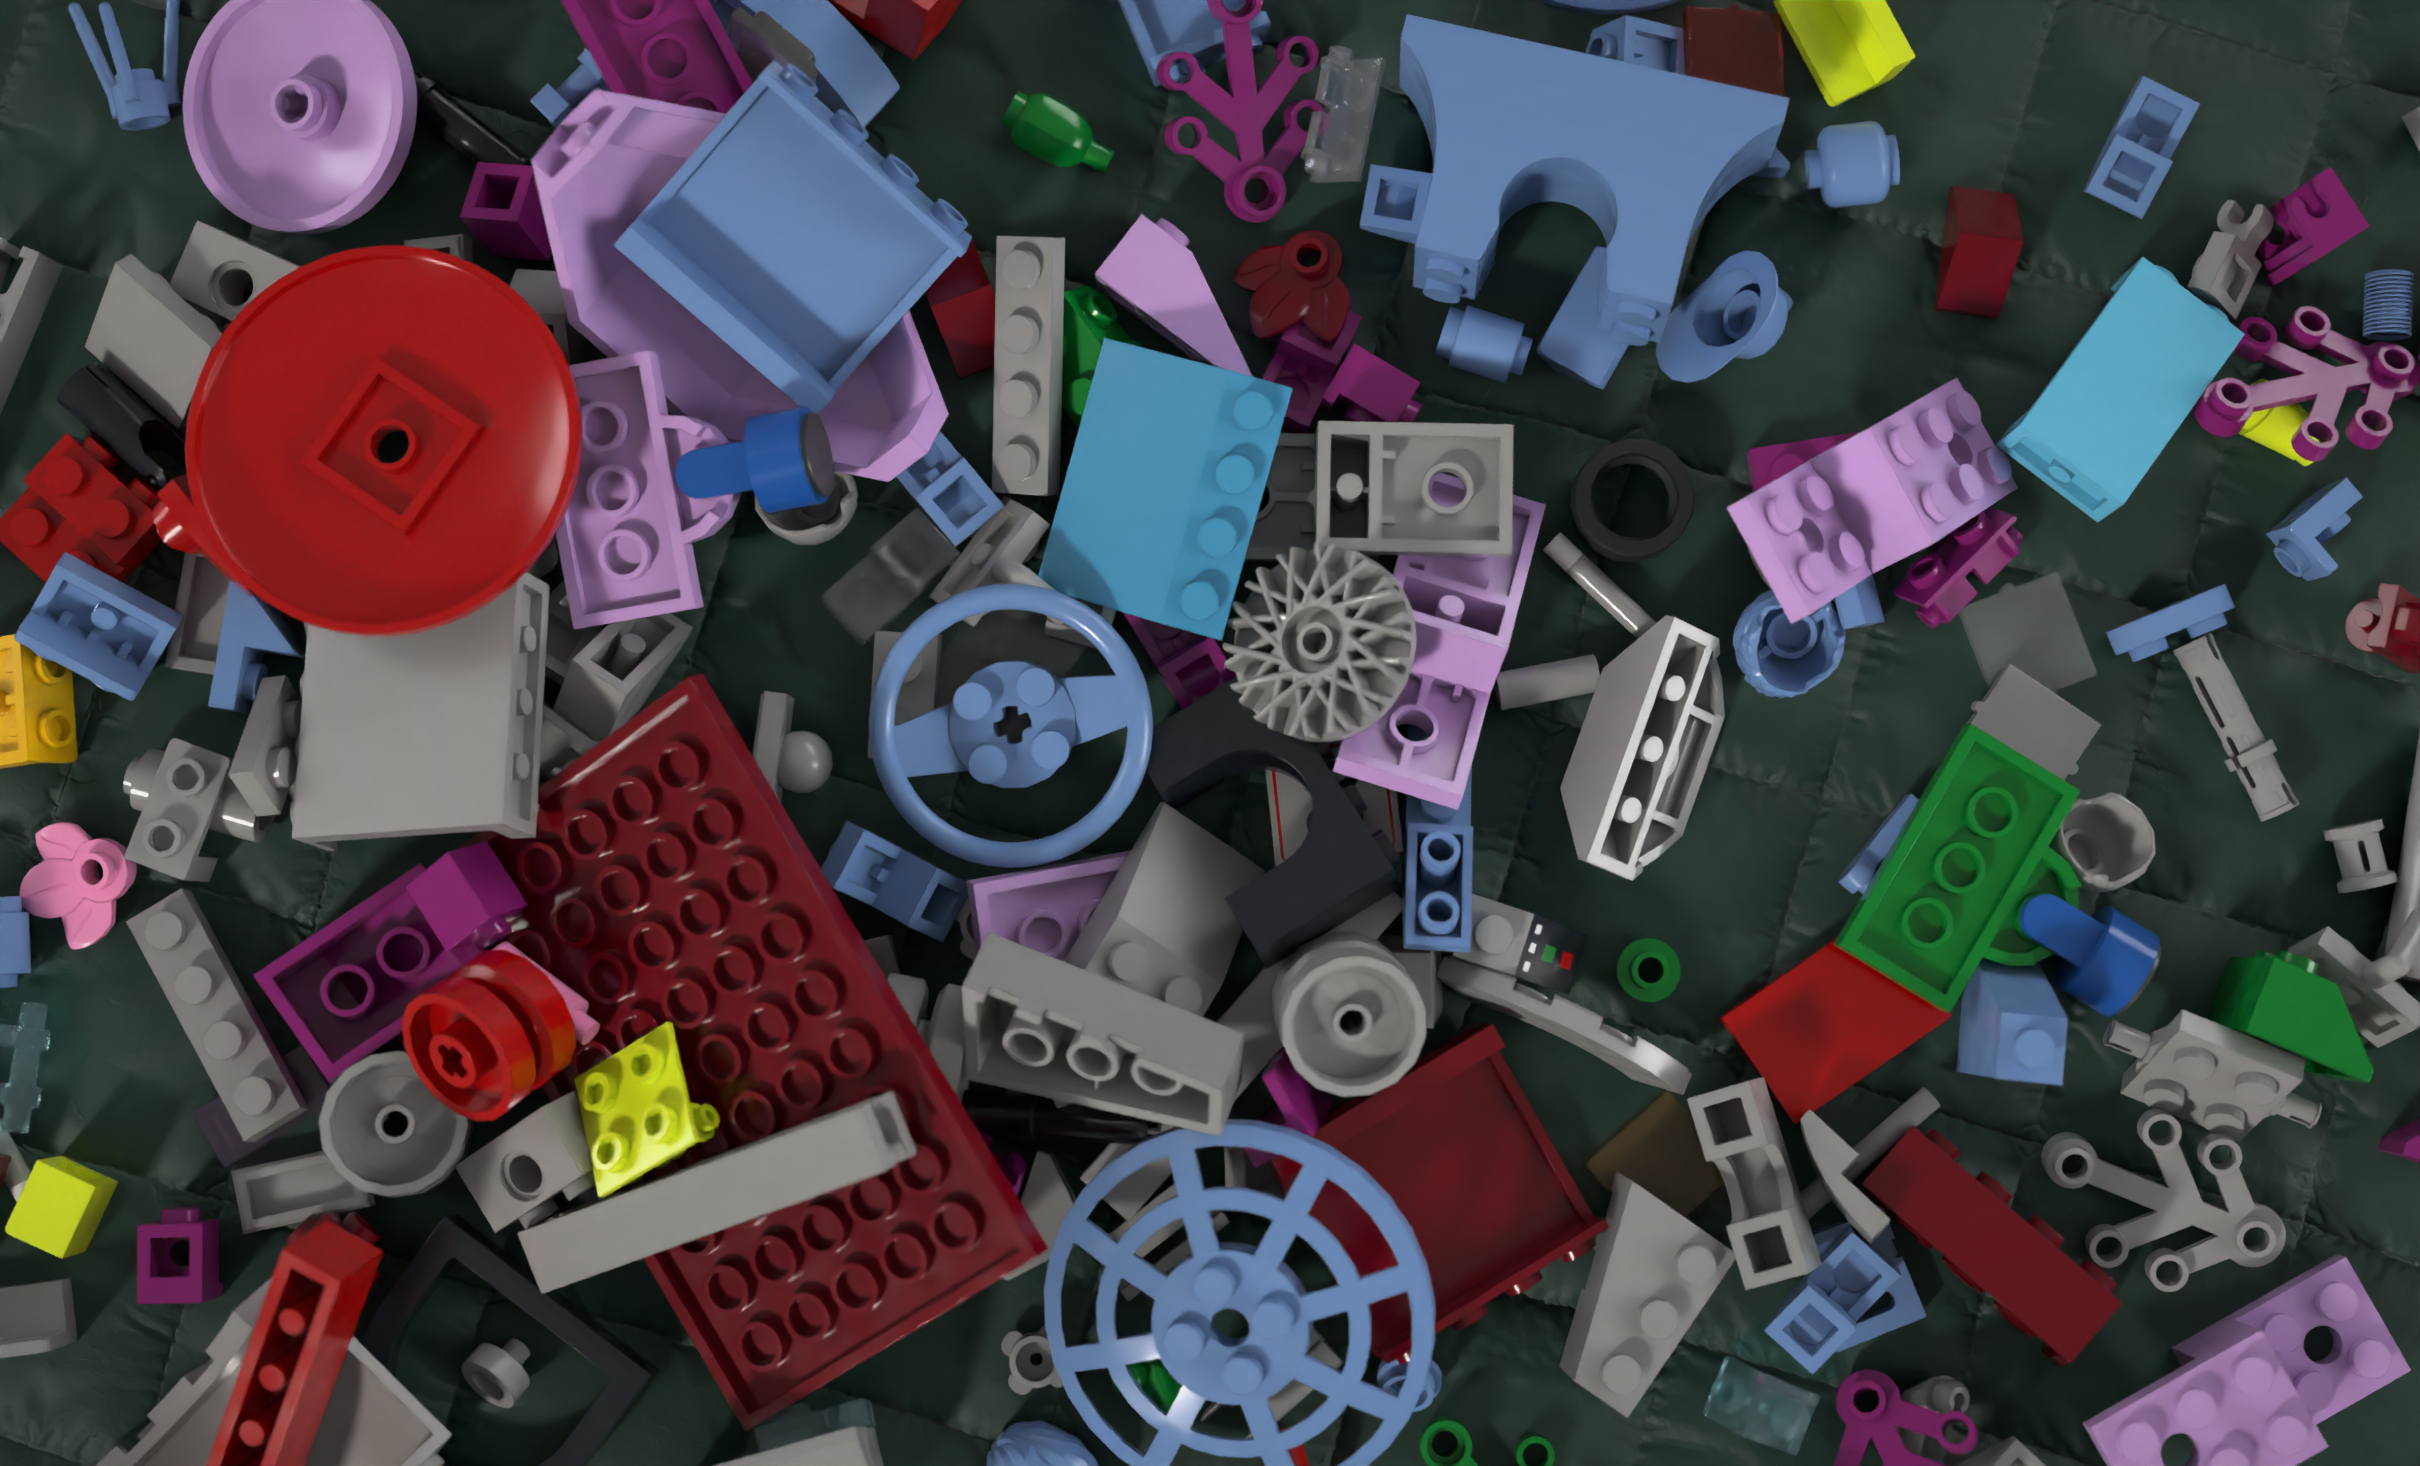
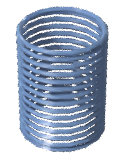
(2390, 304)

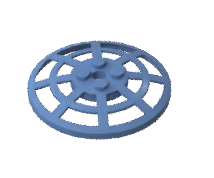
(1248, 1281)

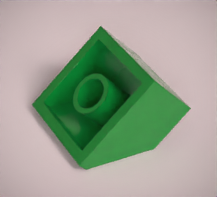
(2292, 1010)

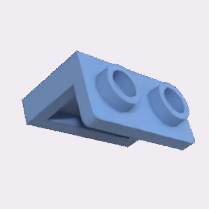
(98, 627)

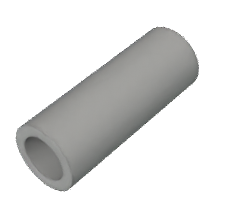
(1547, 682)

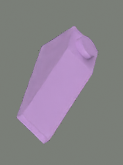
(1167, 291)

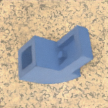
(894, 881)

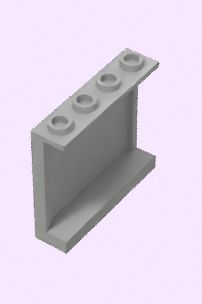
(424, 727)

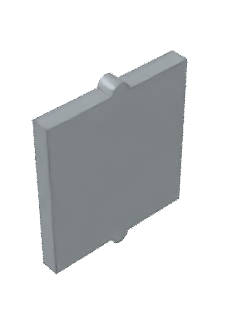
(2034, 721)

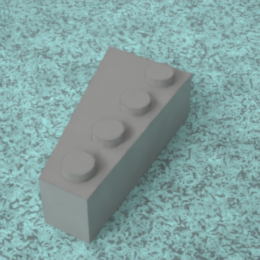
(1094, 1041)

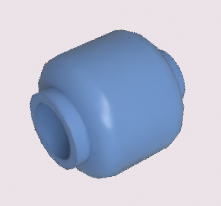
(1853, 164)

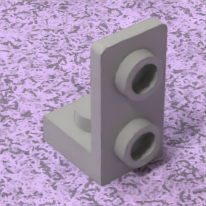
(180, 812)

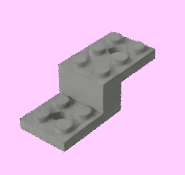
(1371, 494)

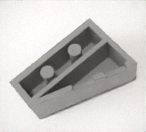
(1640, 1295)

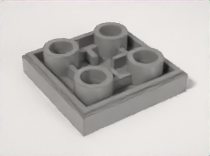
(152, 338)

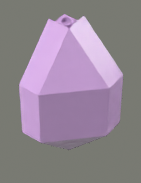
(594, 184)

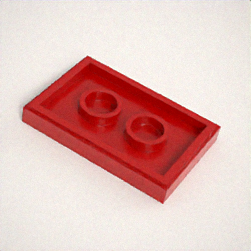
(1825, 1027)

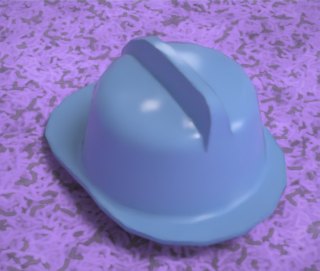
(1725, 318)

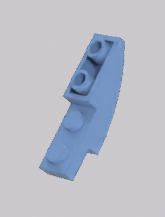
(1436, 871)

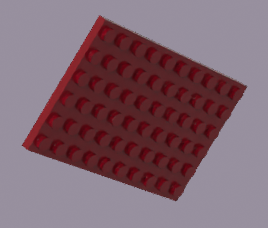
(692, 901)

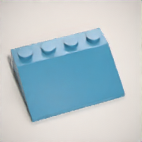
(1164, 487)

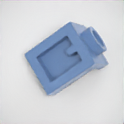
(1640, 43)
(2308, 525)

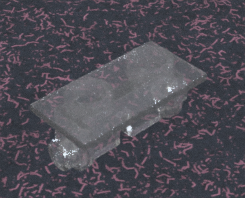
(1341, 135)

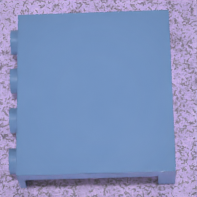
(795, 237)

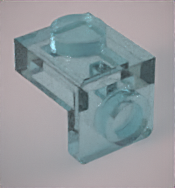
(1760, 1406)

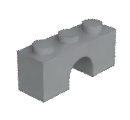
(1768, 1214)

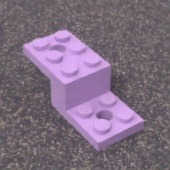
(1873, 499)
(1463, 632)
(2249, 1385)

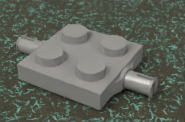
(2211, 1075)

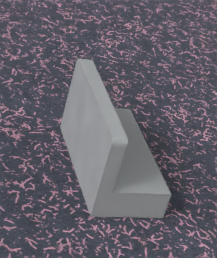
(36, 1317)

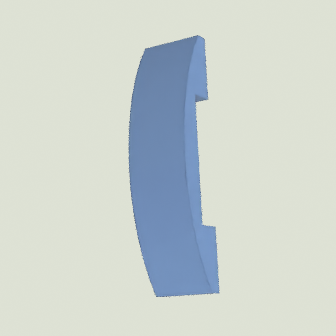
(847, 66)

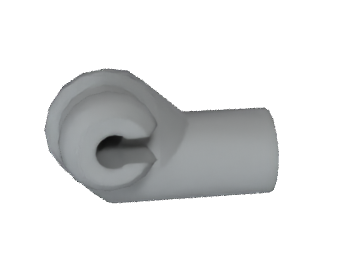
(1936, 1394)

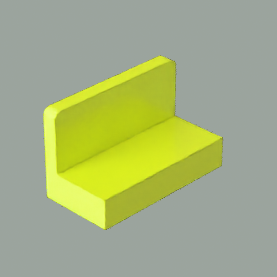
(1846, 44)

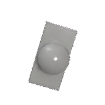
(788, 759)

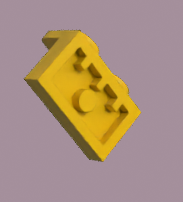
(34, 708)

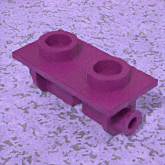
(1939, 579)

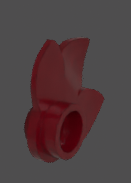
(1293, 292)

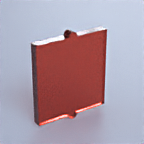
(1734, 47)

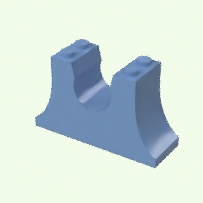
(1579, 129)

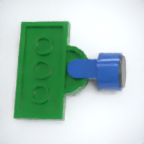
(1982, 883)

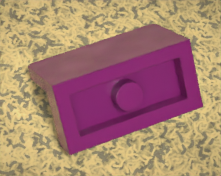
(1297, 1100)

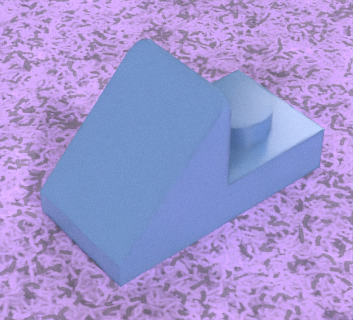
(247, 633)

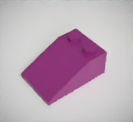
(357, 975)

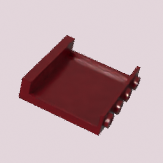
(1467, 1175)

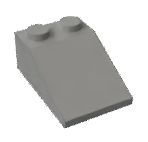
(1167, 915)

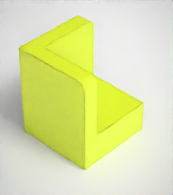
(60, 1206)

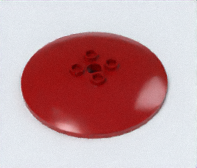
(295, 422)

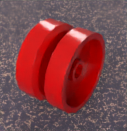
(488, 1034)

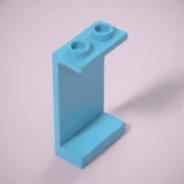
(2122, 390)

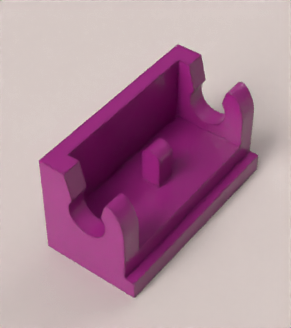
(2314, 223)

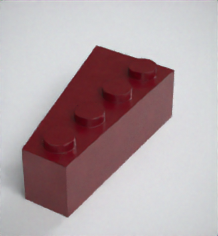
(1992, 1245)

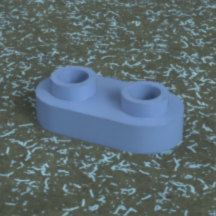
(2147, 634)

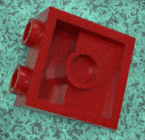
(82, 509)

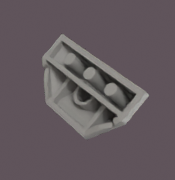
(1644, 748)

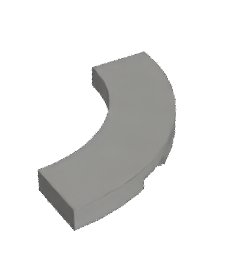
(1566, 1020)

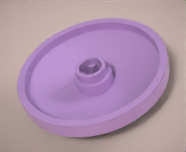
(299, 111)

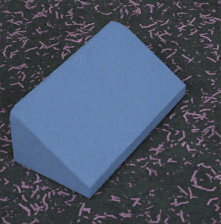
(1573, 340)

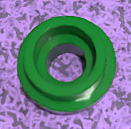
(1628, 975)

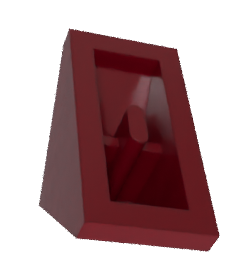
(1977, 252)
(965, 313)

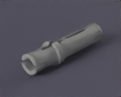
(2238, 731)

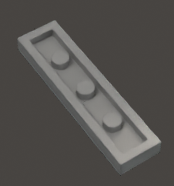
(1028, 365)
(217, 1015)

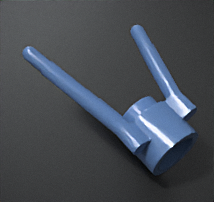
(133, 94)

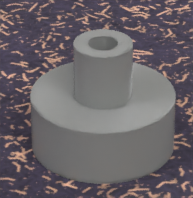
(498, 1372)

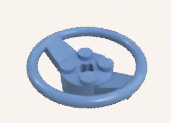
(968, 734)

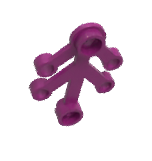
(1243, 113)
(2378, 370)
(1882, 1423)

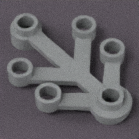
(2173, 1205)

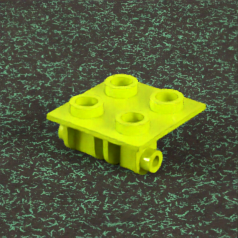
(640, 1111)

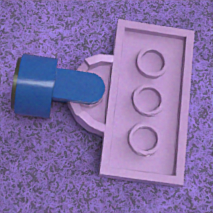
(666, 482)

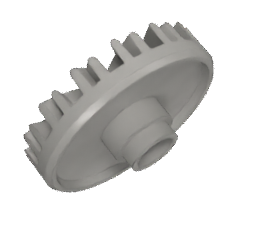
(1322, 643)

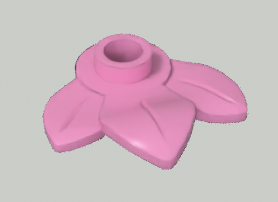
(70, 883)

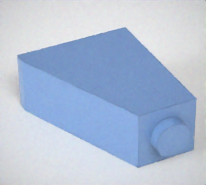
(2011, 1025)

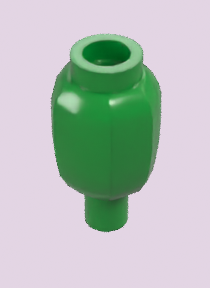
(1054, 132)

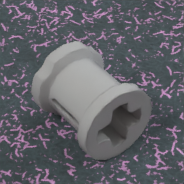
(2360, 856)

